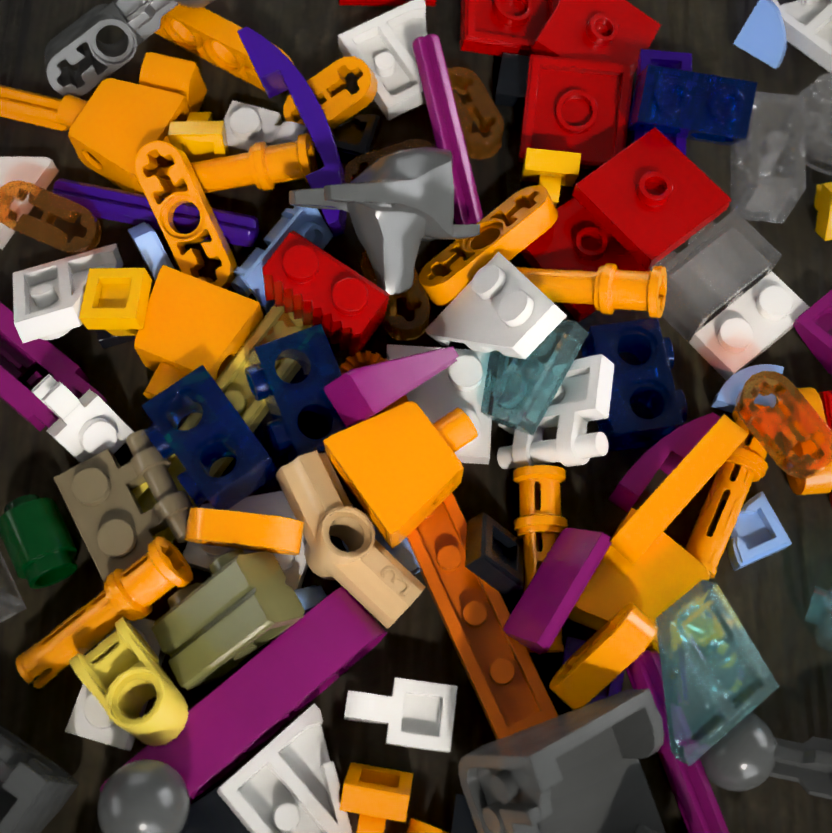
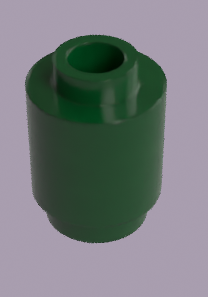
(37, 541)

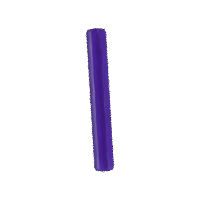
(135, 209)

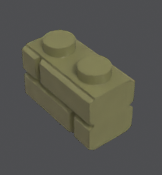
(226, 617)

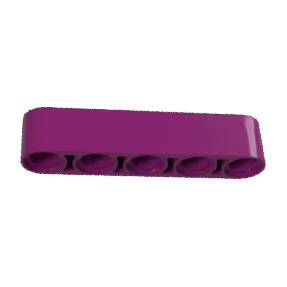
(268, 691)

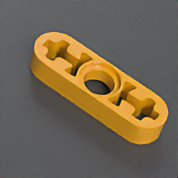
(181, 175)
(505, 230)
(678, 489)

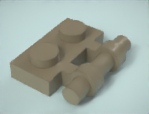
(108, 511)

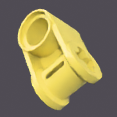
(127, 674)

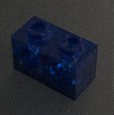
(692, 105)
(644, 383)
(287, 400)
(216, 436)

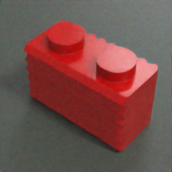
(324, 292)

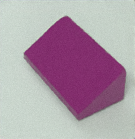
(556, 588)

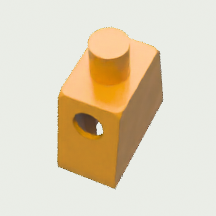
(117, 124)
(191, 327)
(401, 465)
(650, 583)

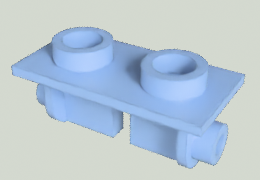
(302, 220)

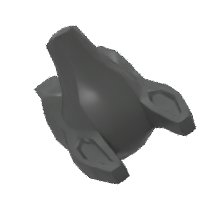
(394, 208)

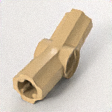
(368, 568)

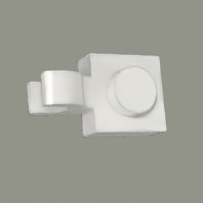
(253, 124)
(84, 424)
(416, 714)

